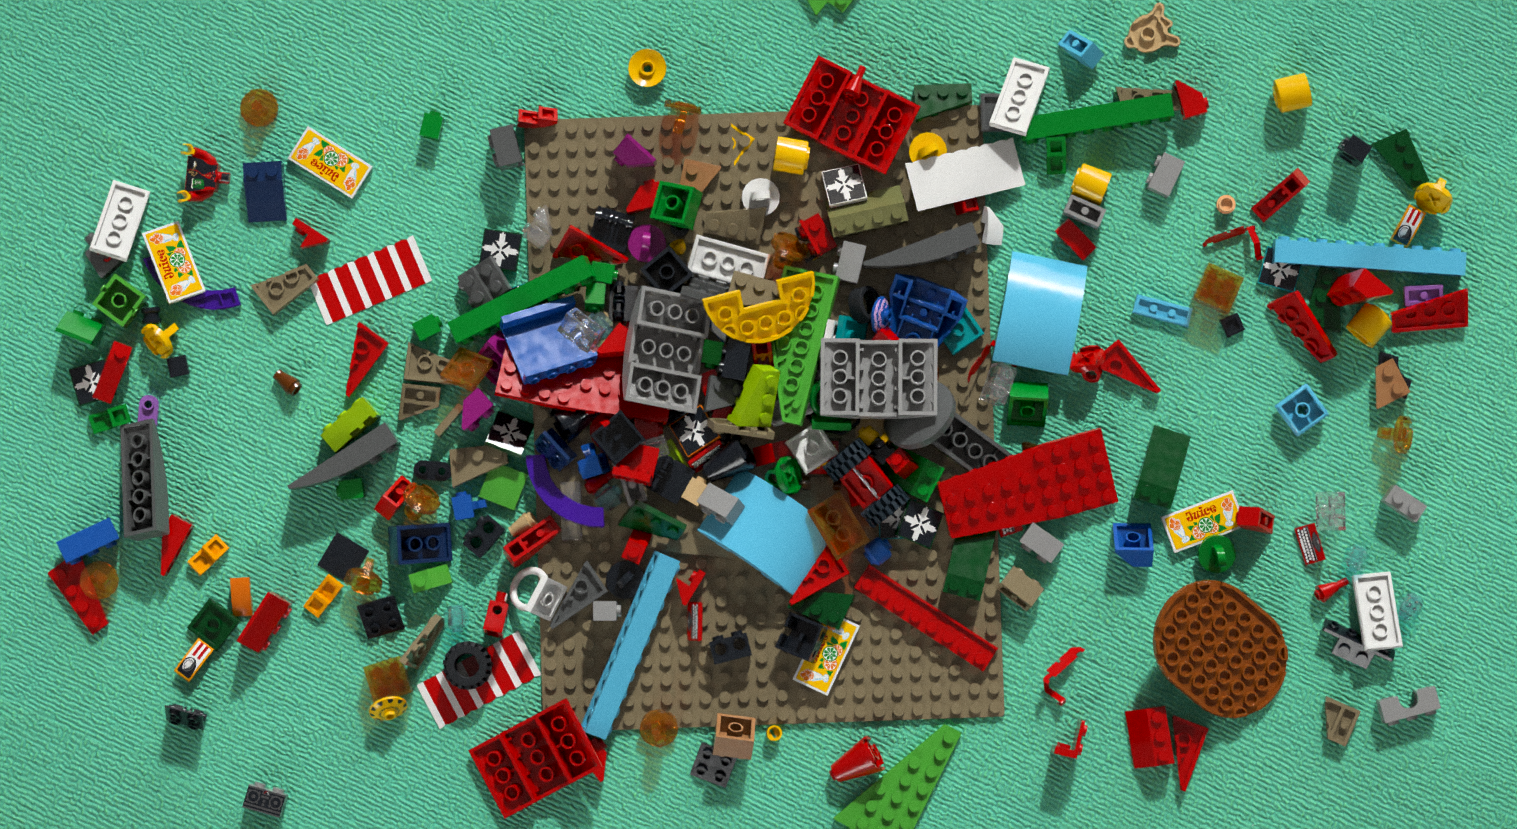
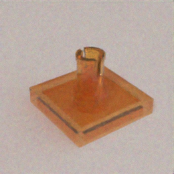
(466, 369)

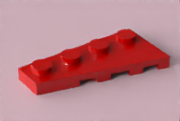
(1437, 313)
(1298, 316)
(88, 609)

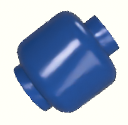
(877, 551)

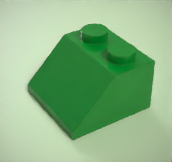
(676, 204)
(81, 328)
(1027, 404)

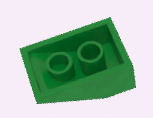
(921, 481)

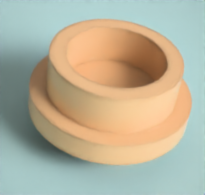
(1225, 204)

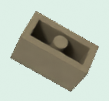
(1020, 588)

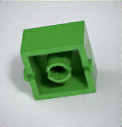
(120, 300)

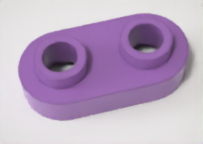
(148, 413)

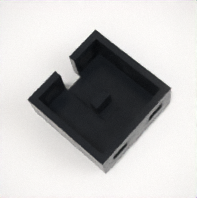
(618, 437)
(803, 639)

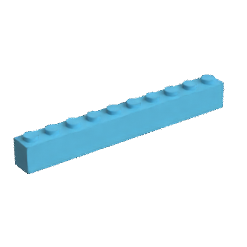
(1370, 257)
(630, 645)

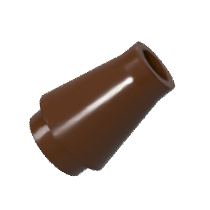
(288, 383)

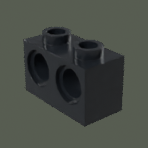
(1353, 150)
(487, 539)
(731, 652)

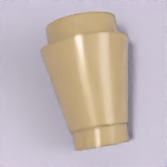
(522, 524)

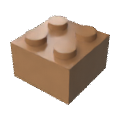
(734, 736)

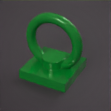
(825, 422)

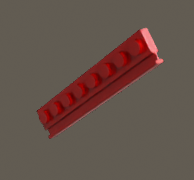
(925, 617)

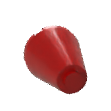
(857, 762)

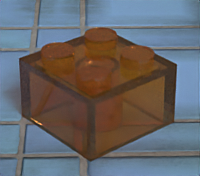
(1217, 288)
(388, 679)

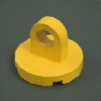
(926, 146)
(1433, 197)
(158, 340)

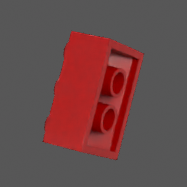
(1357, 288)
(265, 622)
(1149, 737)

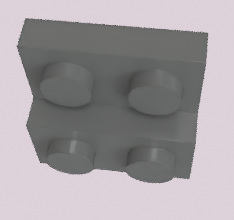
(483, 282)
(703, 288)

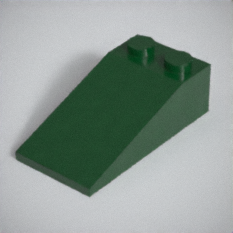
(1161, 467)
(969, 565)

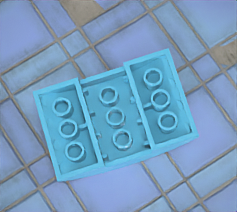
(1040, 313)
(769, 533)

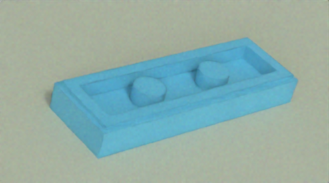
(1162, 310)

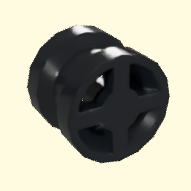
(151, 315)

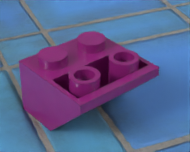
(476, 408)

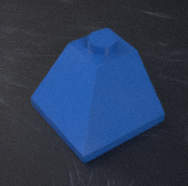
(1134, 543)

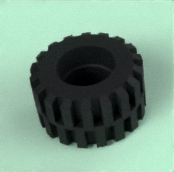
(455, 653)

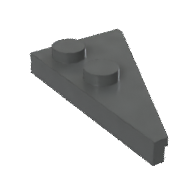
(584, 591)

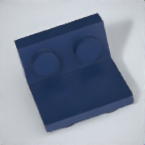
(554, 449)

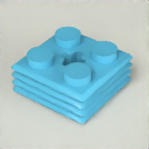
(1313, 413)

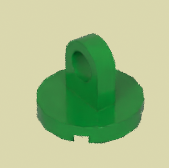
(787, 474)
(1216, 553)

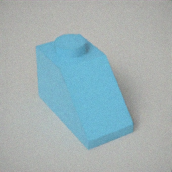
(1081, 49)

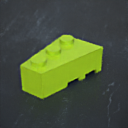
(757, 399)
(350, 424)

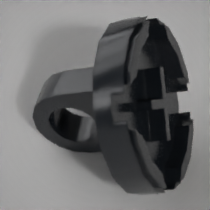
(624, 579)

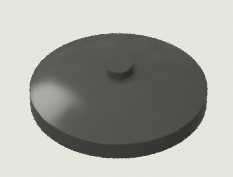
(920, 432)

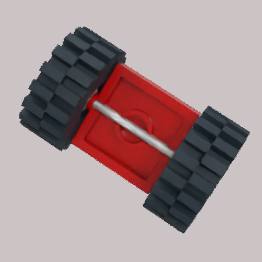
(866, 482)

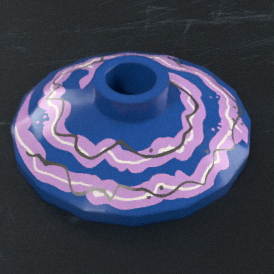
(880, 314)

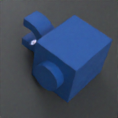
(592, 464)
(464, 505)

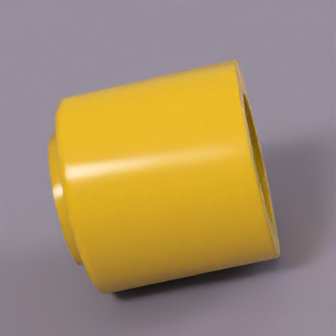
(1292, 93)
(791, 155)
(1090, 183)
(1369, 324)

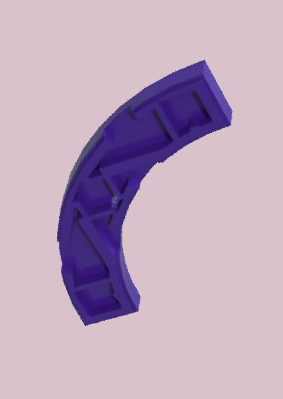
(208, 300)
(556, 500)

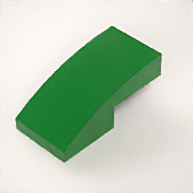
(1055, 155)
(109, 419)

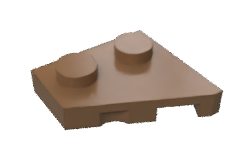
(698, 174)
(1389, 383)

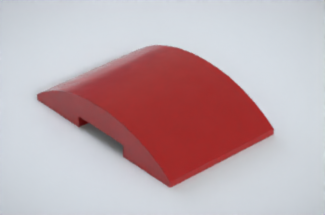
(858, 129)
(535, 758)

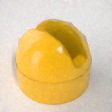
(678, 246)
(777, 732)

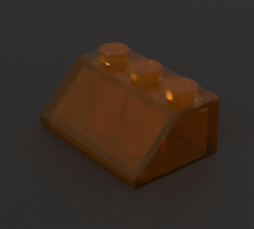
(838, 525)

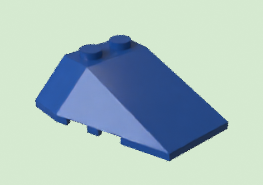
(923, 308)

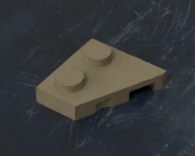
(418, 399)
(1339, 720)

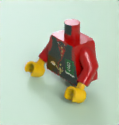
(201, 175)

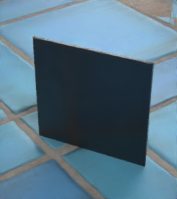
(342, 555)

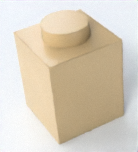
(694, 490)

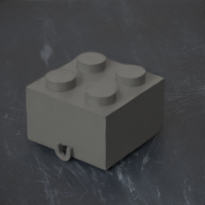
(506, 147)

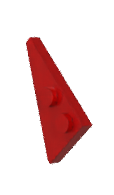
(579, 243)
(367, 350)
(1124, 365)
(822, 574)
(1188, 744)

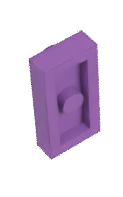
(1421, 293)

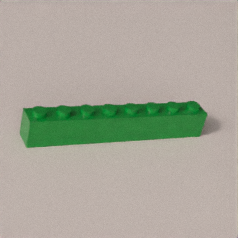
(1100, 117)
(531, 294)

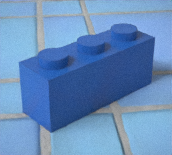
(88, 541)

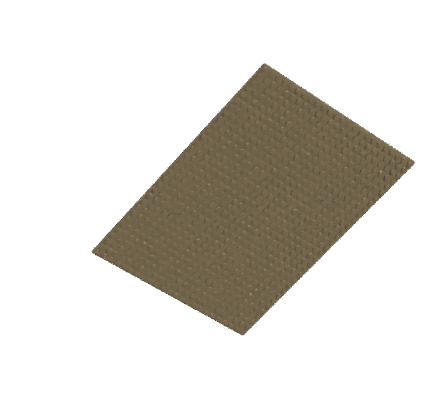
(890, 664)

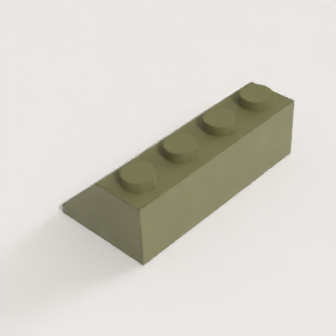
(880, 210)

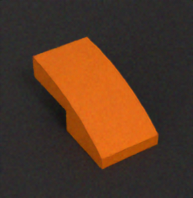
(241, 596)

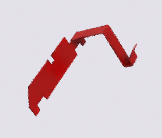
(1235, 232)
(978, 362)
(1057, 668)

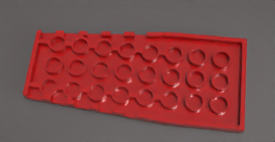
(585, 389)
(1030, 486)

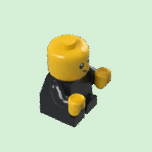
(878, 445)

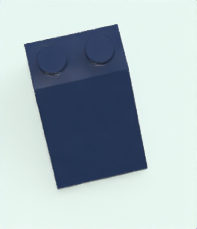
(265, 191)
(420, 543)

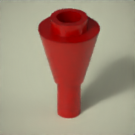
(853, 88)
(595, 483)
(1326, 591)

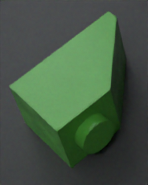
(430, 578)

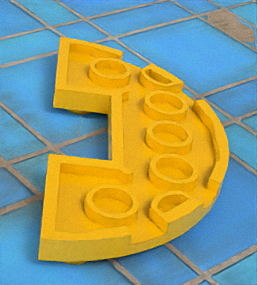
(764, 320)

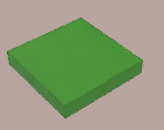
(503, 486)

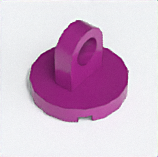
(646, 242)

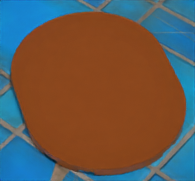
(1220, 649)

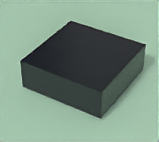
(1232, 325)
(178, 366)

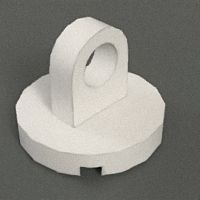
(761, 193)

